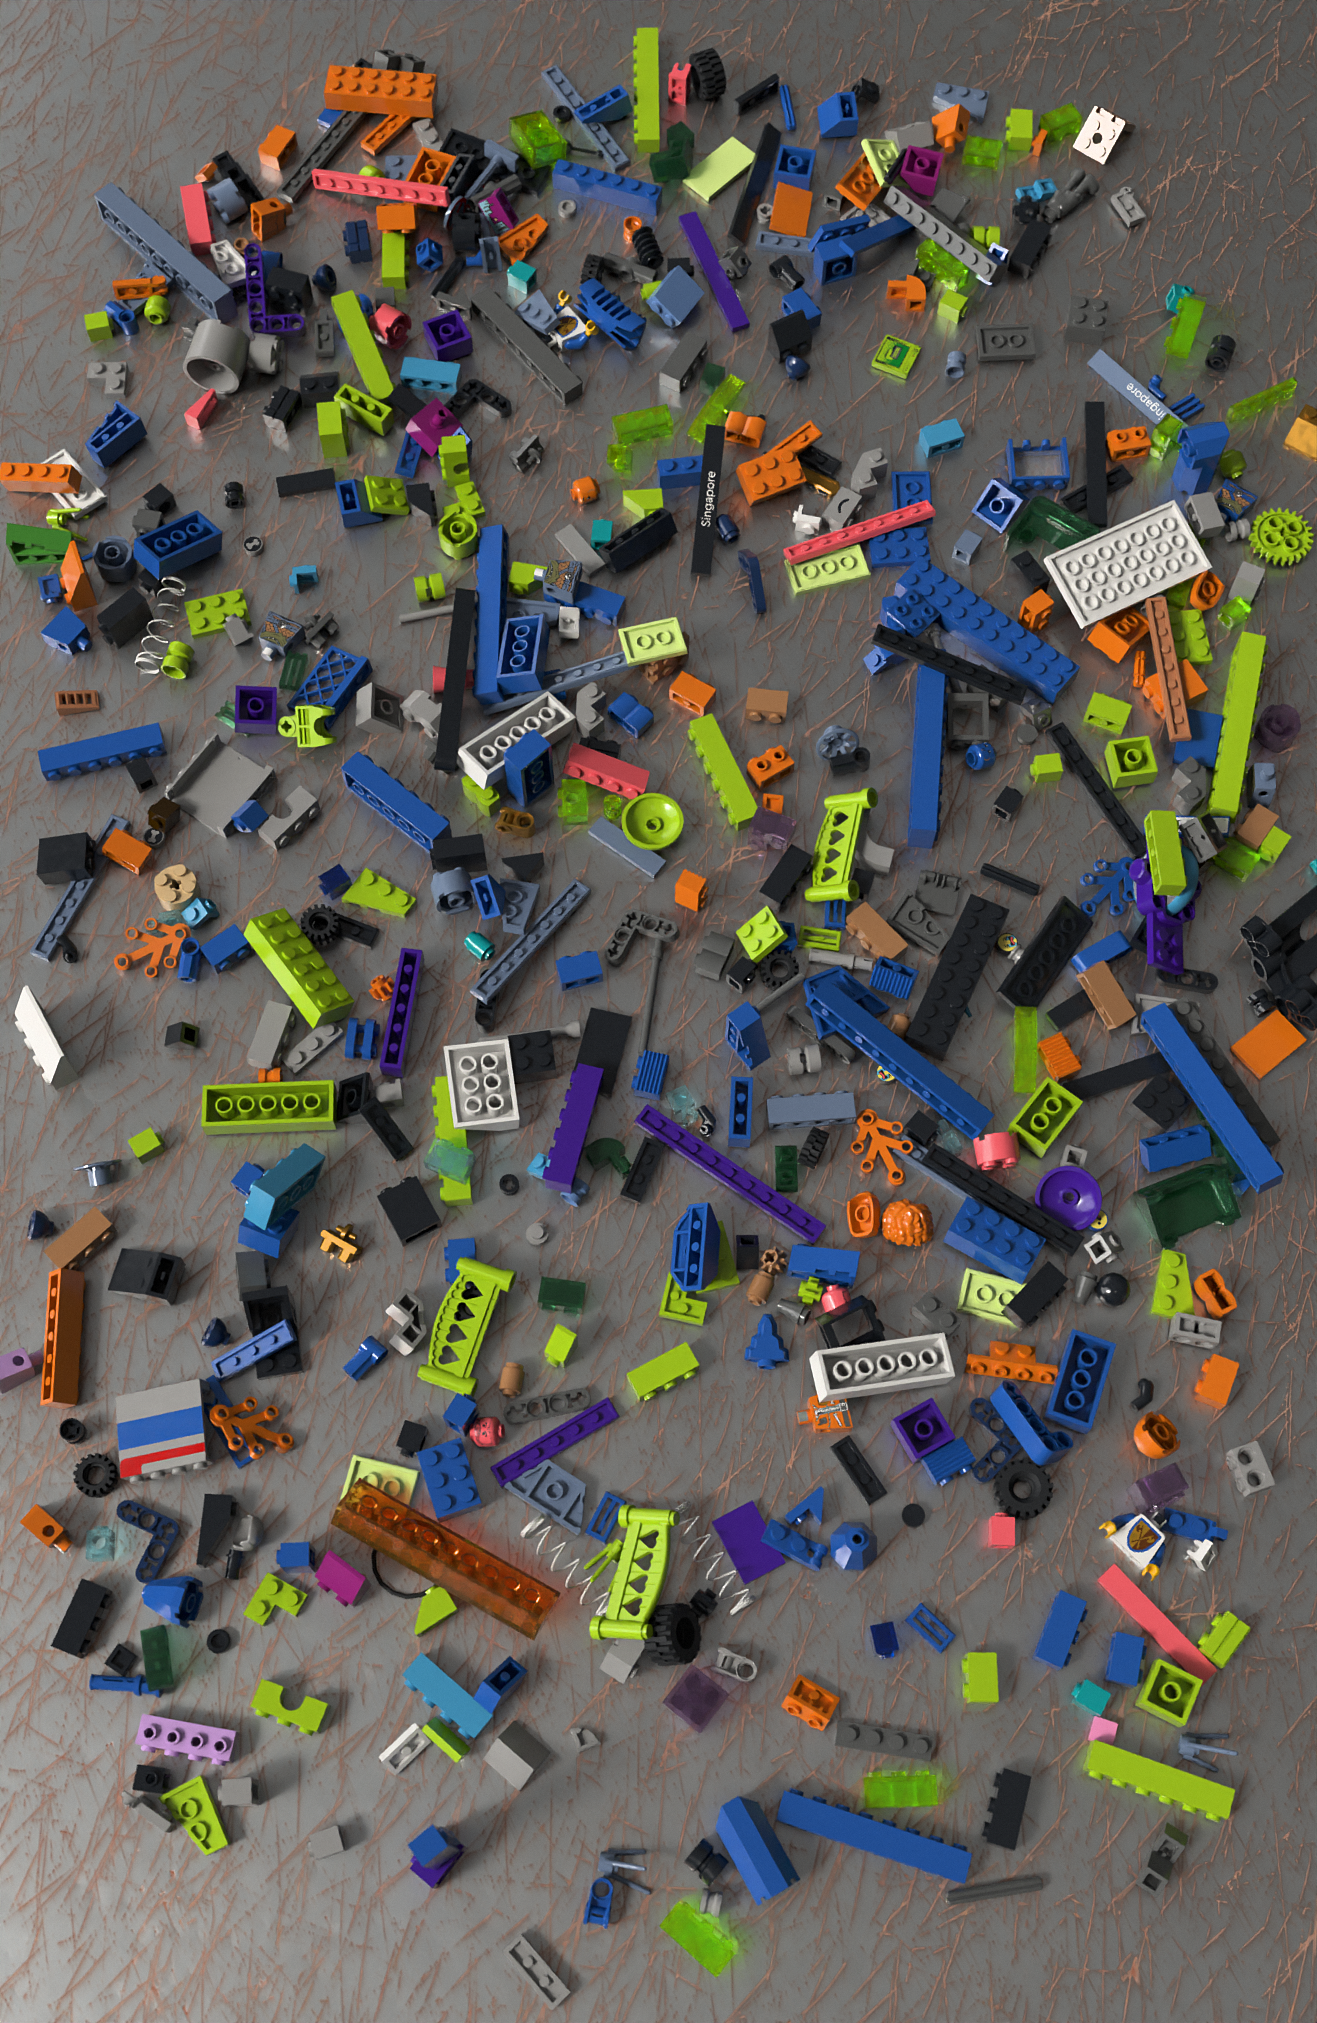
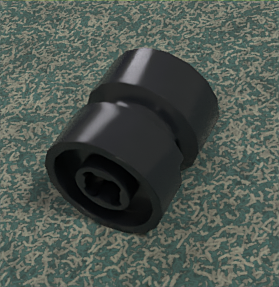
(1220, 353)
(706, 1862)

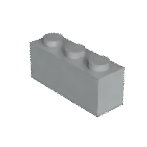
(271, 1035)

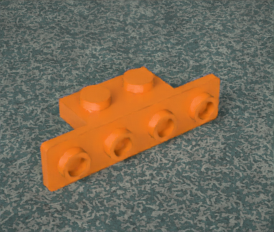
(1011, 1362)

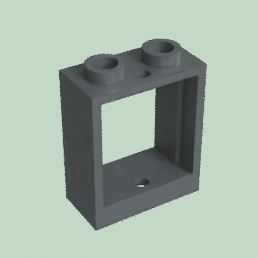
(966, 700)
(1200, 837)

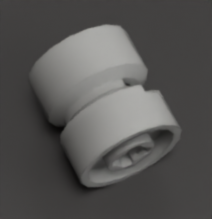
(811, 1056)

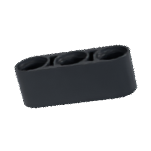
(486, 1011)

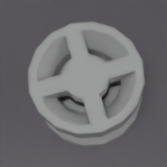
(710, 1902)

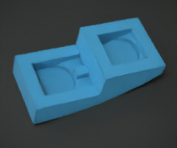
(1040, 191)

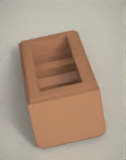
(68, 708)

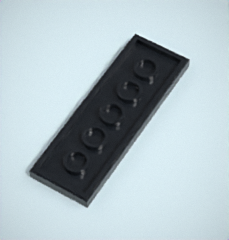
(531, 179)
(1045, 955)

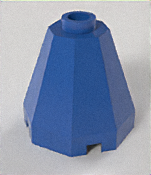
(849, 1554)
(174, 1598)

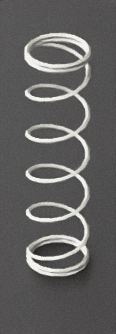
(176, 591)
(532, 1526)
(742, 1603)

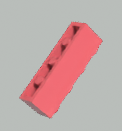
(197, 218)
(605, 771)

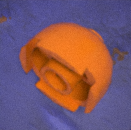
(1156, 1436)

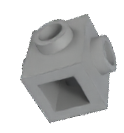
(1104, 1247)

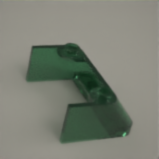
(1049, 523)

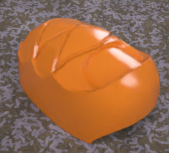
(1206, 591)
(864, 1215)

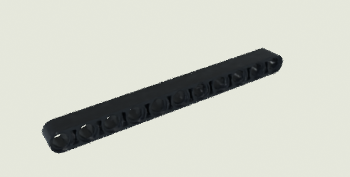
(454, 680)

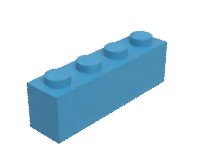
(448, 1696)

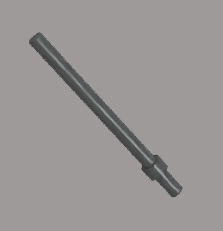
(656, 956)

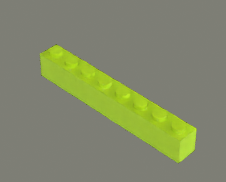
(647, 90)

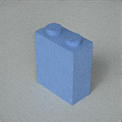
(675, 297)

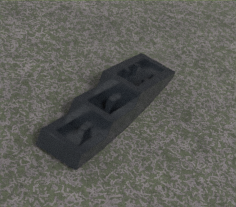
(230, 169)

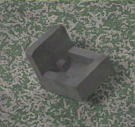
(1038, 712)

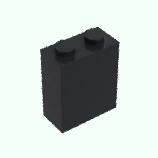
(1025, 577)
(124, 618)
(459, 852)
(66, 858)
(409, 1210)

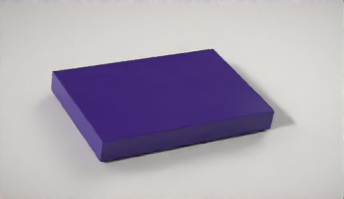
(741, 1536)

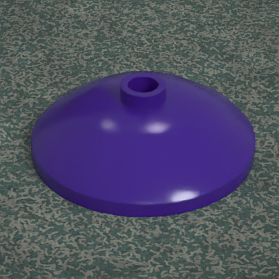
(1074, 1213)

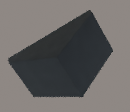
(523, 867)

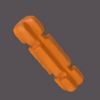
(1139, 669)

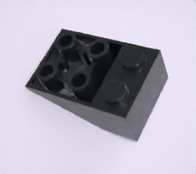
(147, 1275)

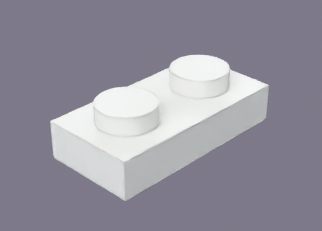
(404, 1749)

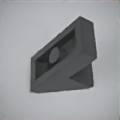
(912, 268)
(448, 303)

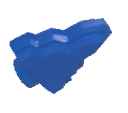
(767, 1346)

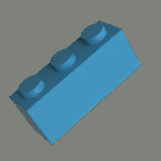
(430, 375)

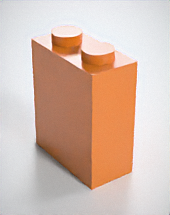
(1192, 684)

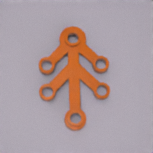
(155, 945)
(879, 1144)
(248, 1427)

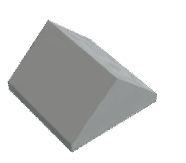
(516, 1755)

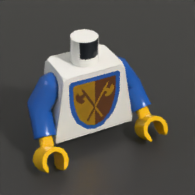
(571, 332)
(1139, 1539)

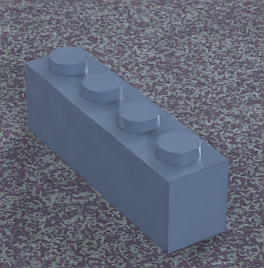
(810, 1111)

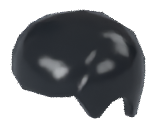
(1113, 1289)

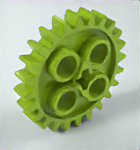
(1284, 543)

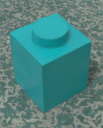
(522, 276)
(601, 533)
(1090, 1697)

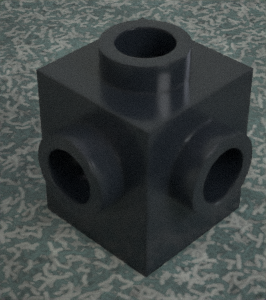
(1020, 207)

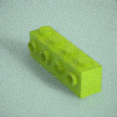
(1165, 853)

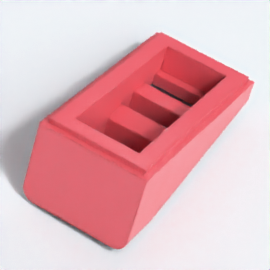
(201, 410)

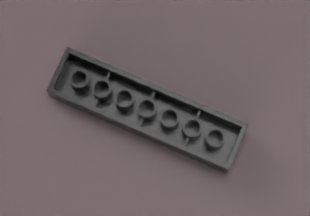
(956, 977)

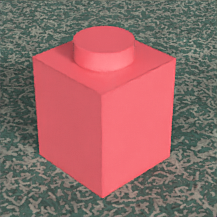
(1001, 1531)

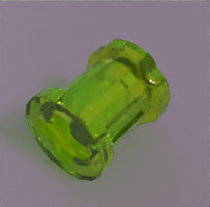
(612, 800)

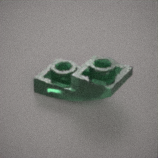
(786, 1169)

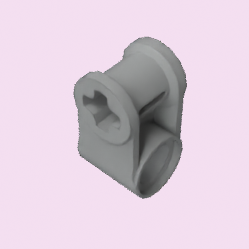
(733, 1665)

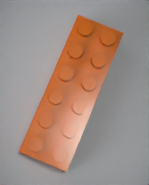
(381, 91)

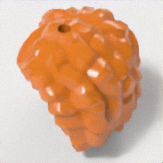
(907, 1223)

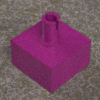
(432, 424)

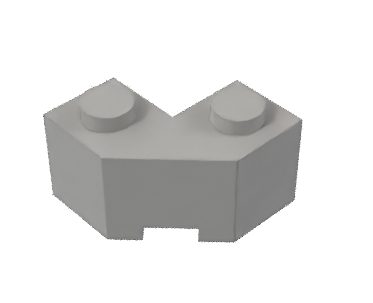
(869, 468)
(589, 703)
(421, 709)
(408, 1312)
(623, 1658)

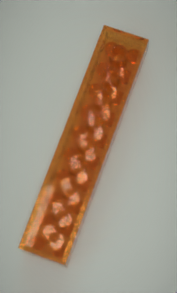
(445, 1558)

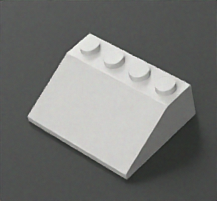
(44, 1041)
(482, 1086)

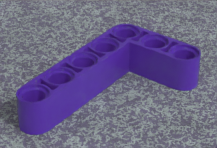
(260, 300)

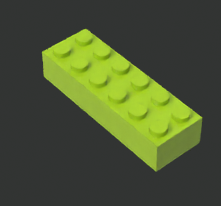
(298, 968)
(269, 1107)

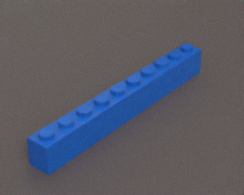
(491, 612)
(899, 1059)
(1212, 1098)

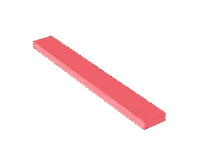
(381, 187)
(859, 532)

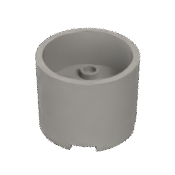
(217, 356)

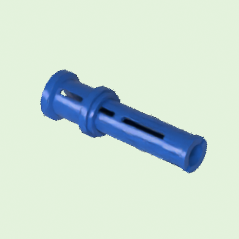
(136, 1684)

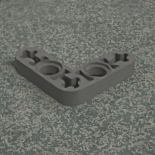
(638, 926)

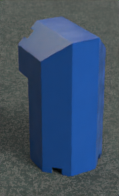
(1199, 456)
(754, 1848)

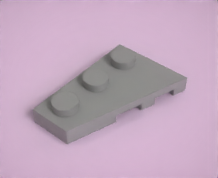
(1145, 1002)

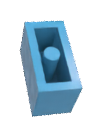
(941, 438)

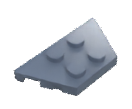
(552, 1493)

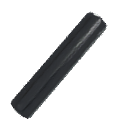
(895, 168)
(448, 277)
(1010, 879)

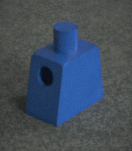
(67, 633)

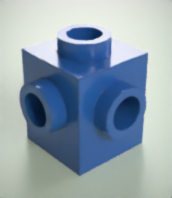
(429, 254)

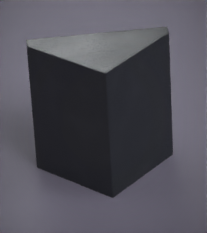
(352, 1095)

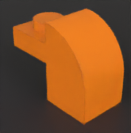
(911, 290)

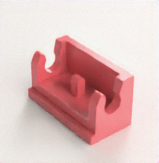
(679, 85)

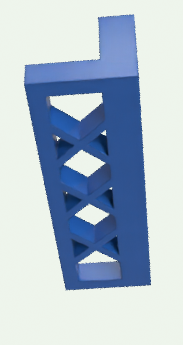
(222, 1397)

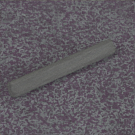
(994, 1890)

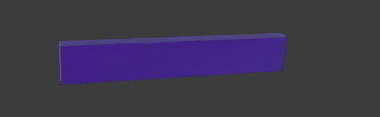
(555, 1441)

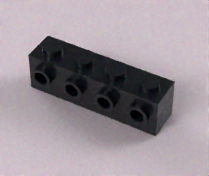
(638, 540)

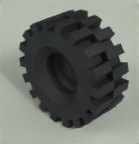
(1040, 1488)

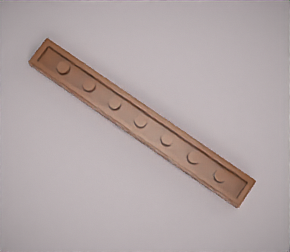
(1168, 669)

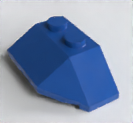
(696, 1248)

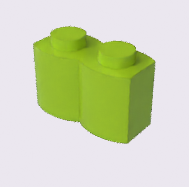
(486, 800)

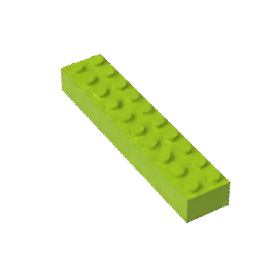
(1236, 726)

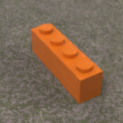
(40, 477)

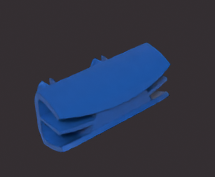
(611, 314)

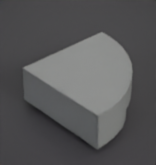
(584, 1739)

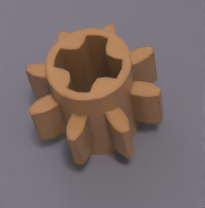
(774, 1261)

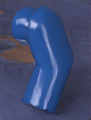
(474, 261)
(1154, 388)

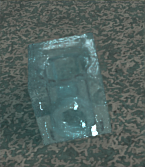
(105, 1553)

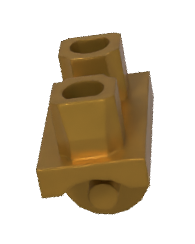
(349, 1248)

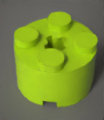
(458, 535)

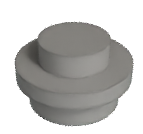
(537, 1233)

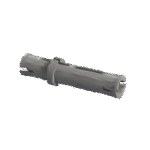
(836, 958)

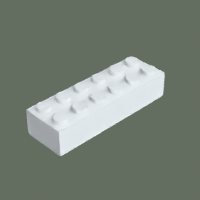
(484, 756)
(881, 1367)

